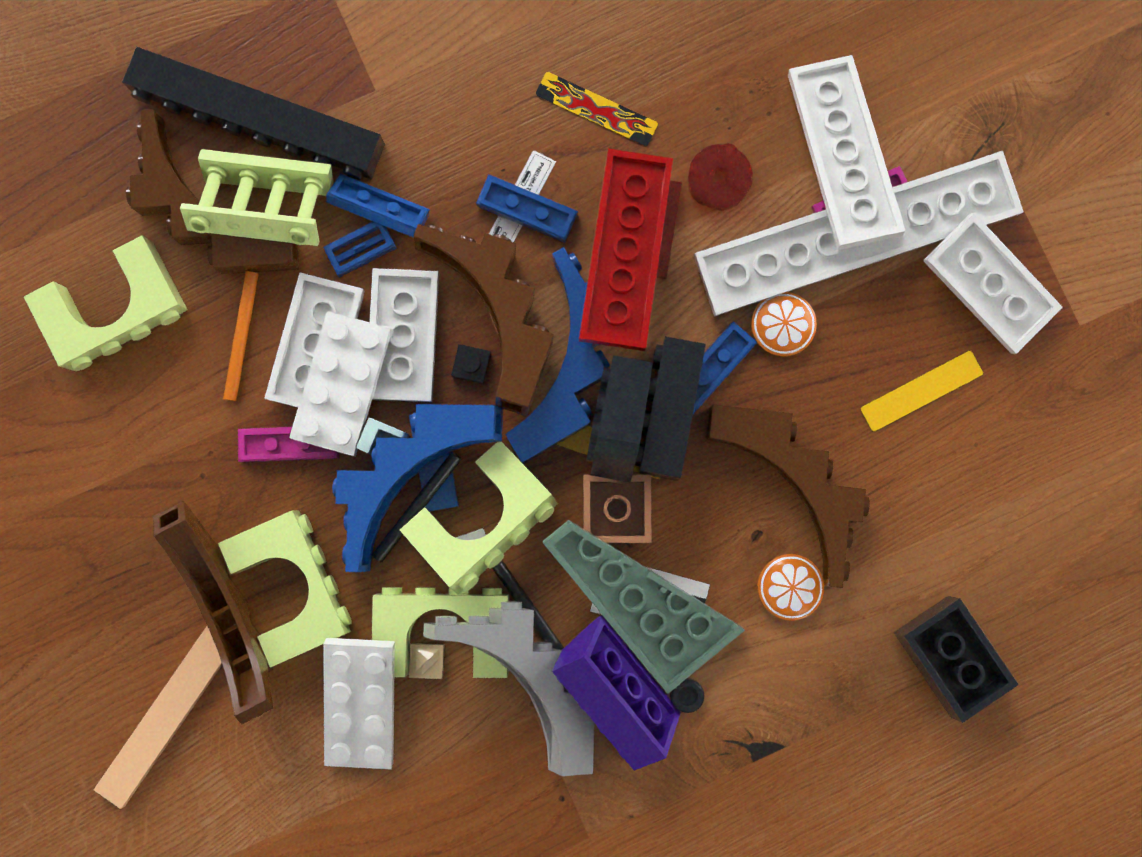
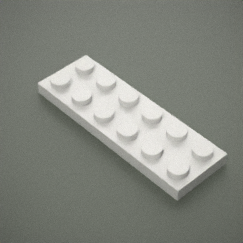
(845, 153)

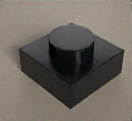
(471, 364)

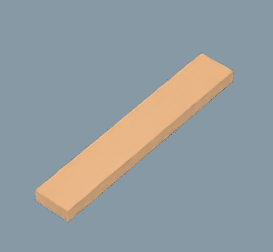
(161, 722)

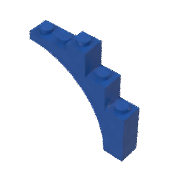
(560, 412)
(397, 460)

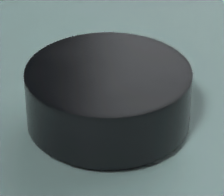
(687, 696)

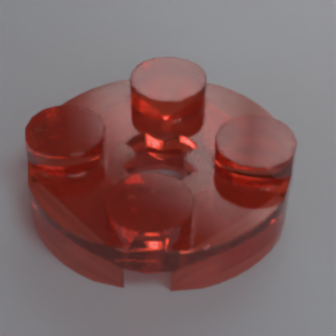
(728, 160)

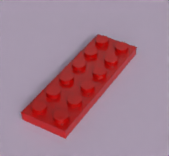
(626, 250)

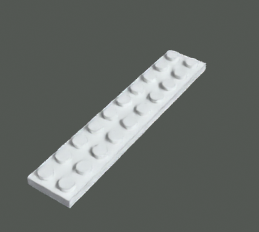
(806, 247)

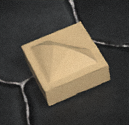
(426, 661)

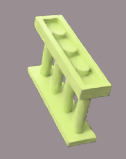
(265, 173)

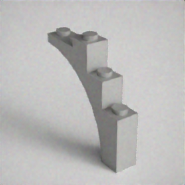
(509, 639)

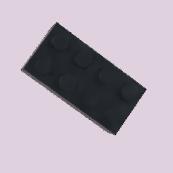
(671, 408)

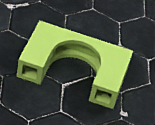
(151, 303)
(290, 539)
(463, 561)
(397, 612)

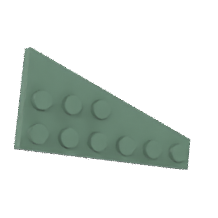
(655, 618)

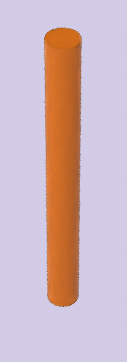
(240, 336)

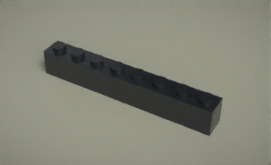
(253, 113)

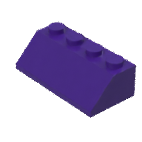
(618, 694)

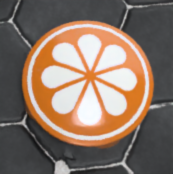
(783, 324)
(790, 587)

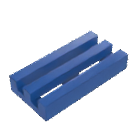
(367, 257)

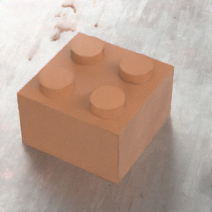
(618, 509)

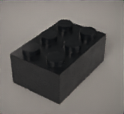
(619, 418)
(956, 658)

